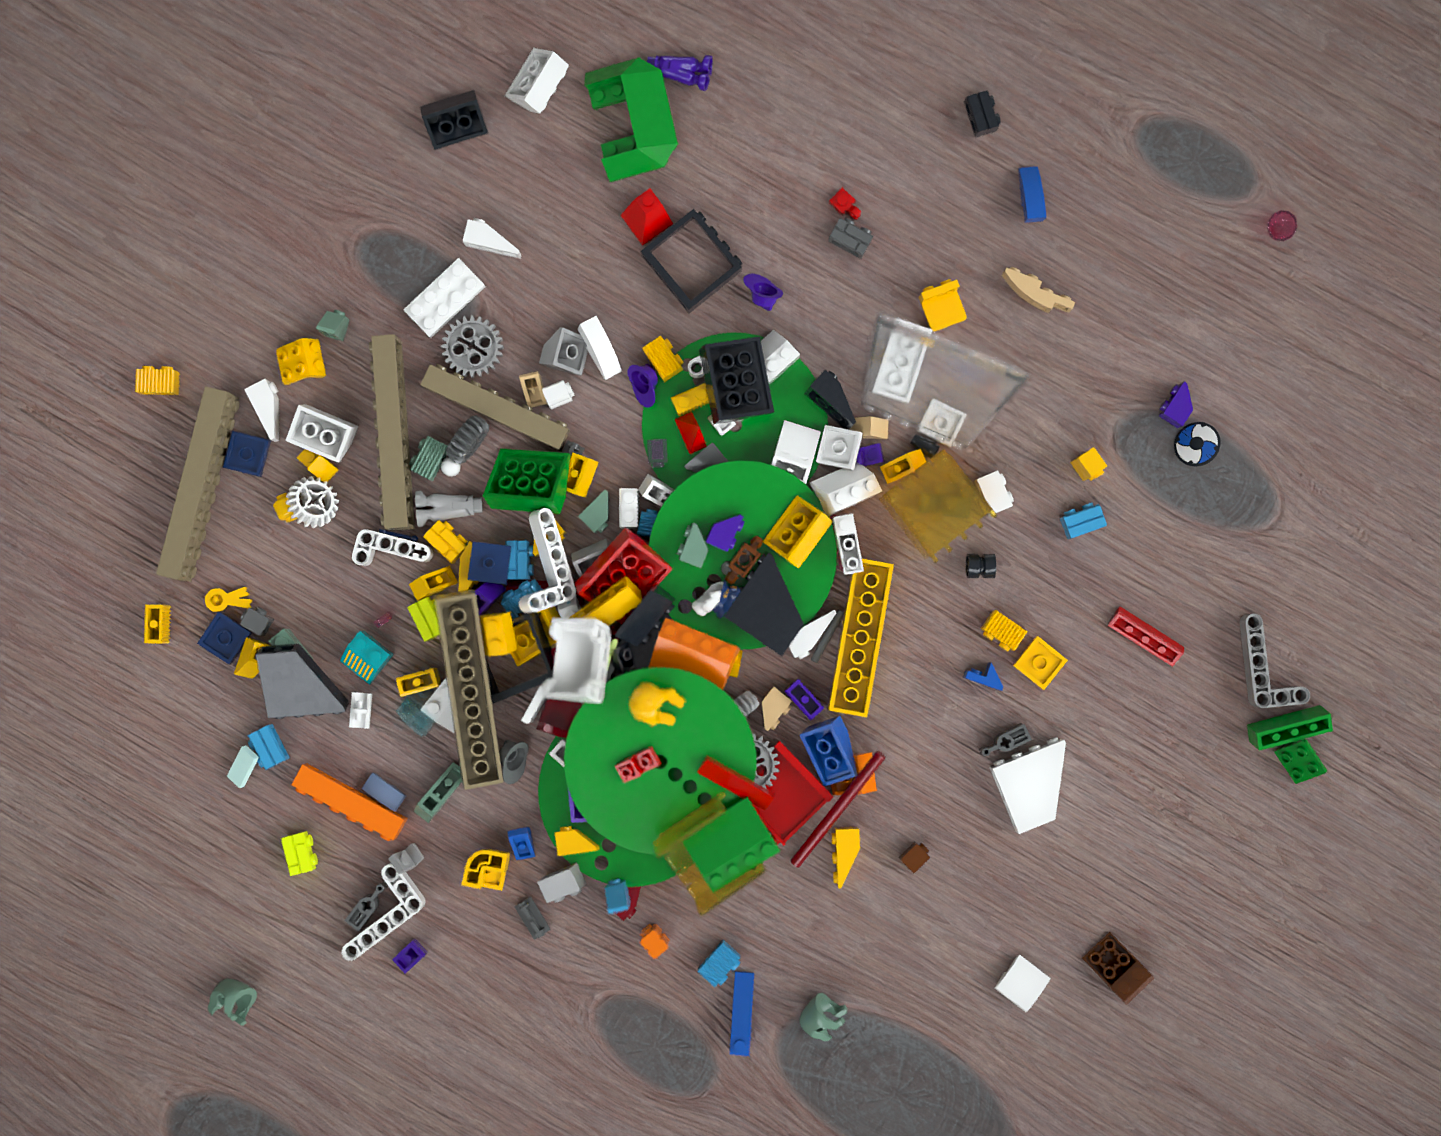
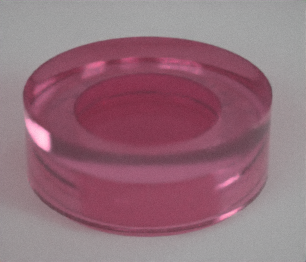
(383, 619)

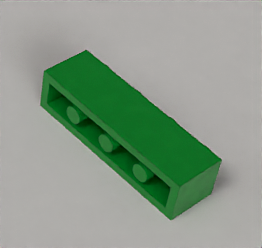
(1289, 727)

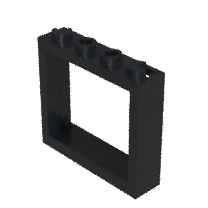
(712, 234)
(545, 650)

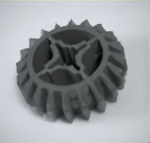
(467, 439)

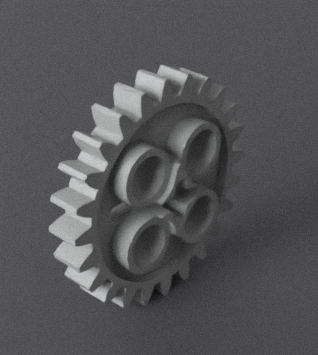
(481, 332)
(768, 763)

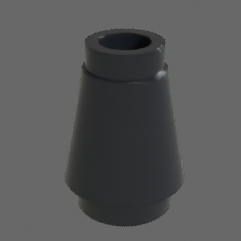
(928, 447)

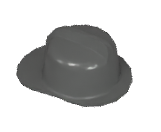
(513, 760)

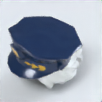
(716, 599)

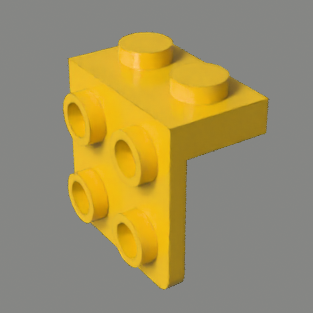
(942, 305)
(300, 360)

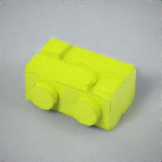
(425, 618)
(299, 853)

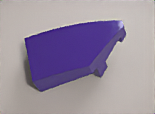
(870, 455)

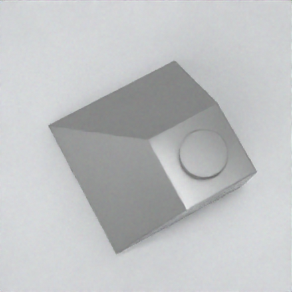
(565, 352)

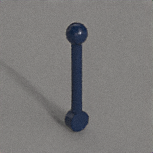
(414, 538)

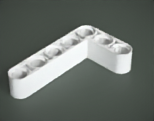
(550, 565)
(389, 918)

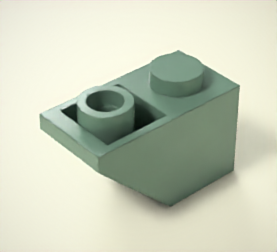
(694, 548)

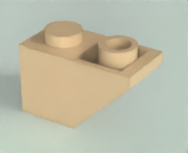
(773, 706)

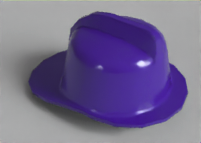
(762, 291)
(643, 382)

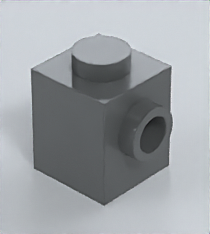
(256, 620)

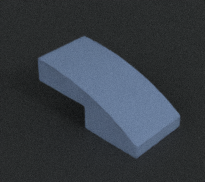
(383, 792)

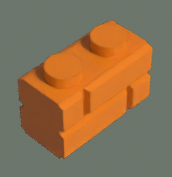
(654, 940)

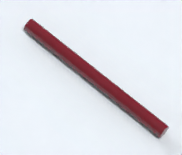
(838, 808)

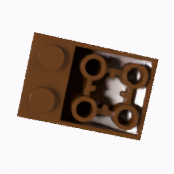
(1118, 968)

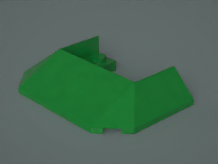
(649, 113)

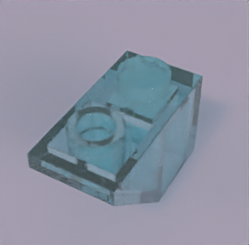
(414, 717)

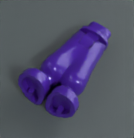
(684, 69)

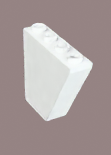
(1031, 784)

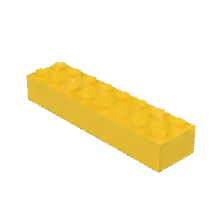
(860, 639)

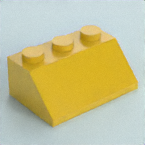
(797, 531)

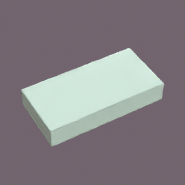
(242, 766)

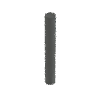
(827, 636)

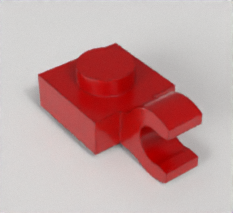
(843, 202)

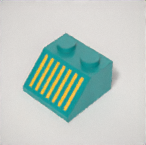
(366, 656)

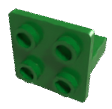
(1300, 761)

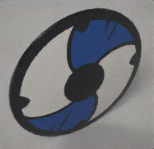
(1197, 444)

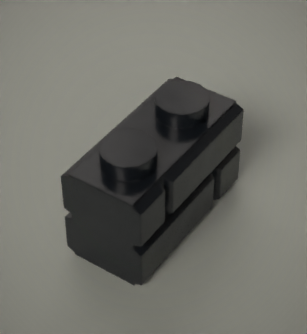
(982, 113)

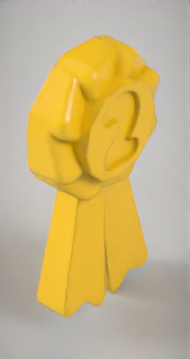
(218, 599)

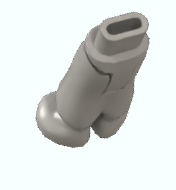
(445, 507)

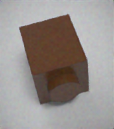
(915, 856)

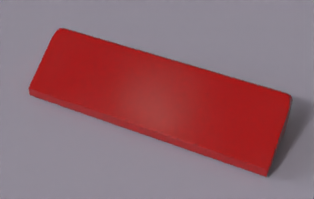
(1146, 636)
(736, 783)

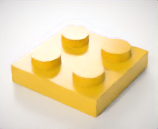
(1040, 662)

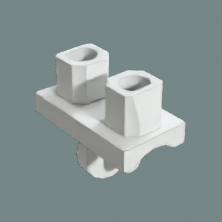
(360, 710)

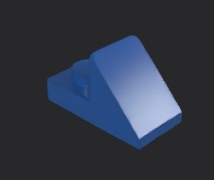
(989, 679)
(522, 843)

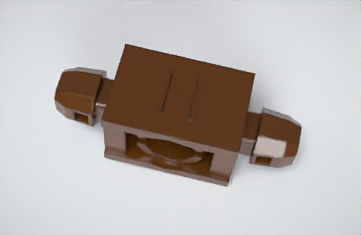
(731, 576)

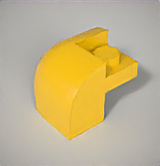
(486, 869)

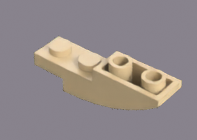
(1029, 289)

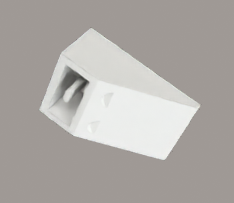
(796, 449)

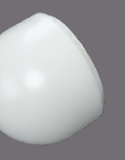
(450, 467)

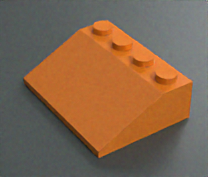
(694, 652)

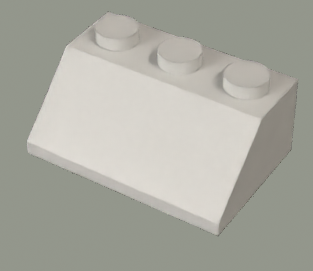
(537, 80)
(777, 355)
(321, 432)
(845, 488)
(439, 707)

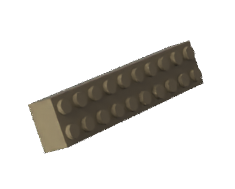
(392, 433)
(198, 485)
(468, 689)

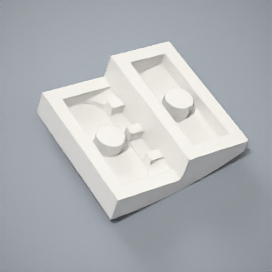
(1022, 983)

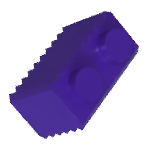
(804, 699)

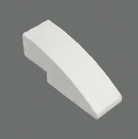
(599, 347)

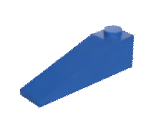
(741, 1013)

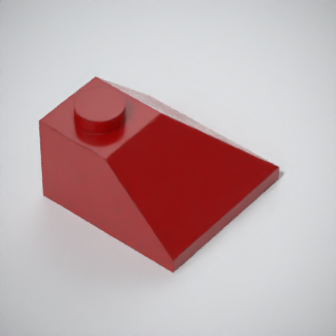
(646, 217)

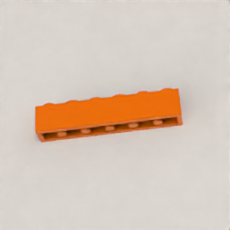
(348, 801)

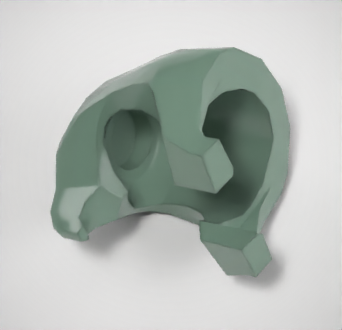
(227, 993)
(814, 1020)

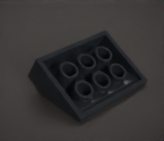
(736, 380)

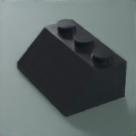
(453, 119)
(646, 616)

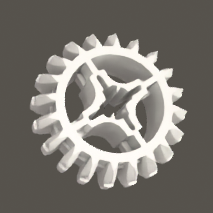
(304, 489)

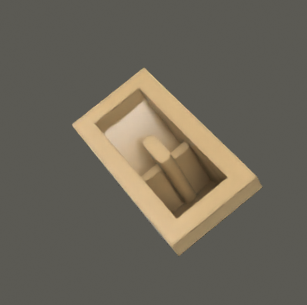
(532, 389)
(871, 427)

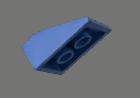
(830, 750)

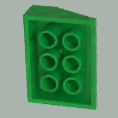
(528, 481)
(731, 845)

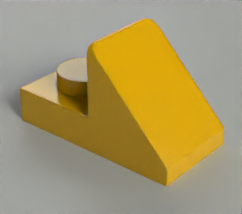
(317, 465)

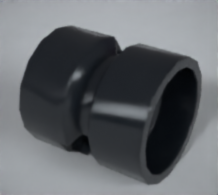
(980, 566)

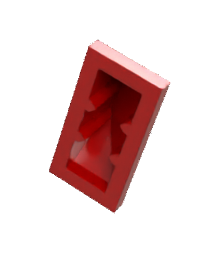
(690, 433)

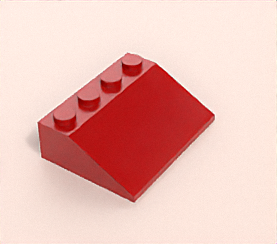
(623, 557)

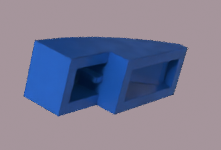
(1032, 194)

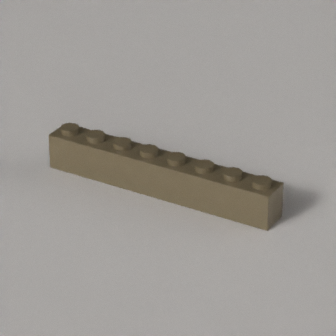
(495, 407)

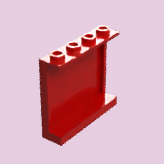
(796, 796)

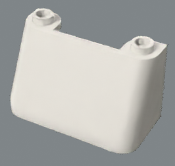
(579, 660)

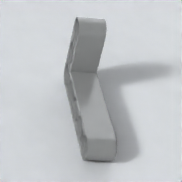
(1261, 669)

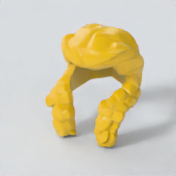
(648, 699)

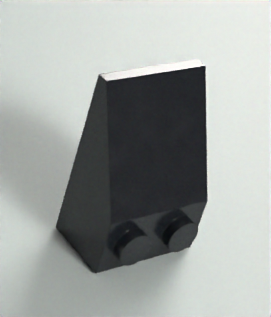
(830, 397)

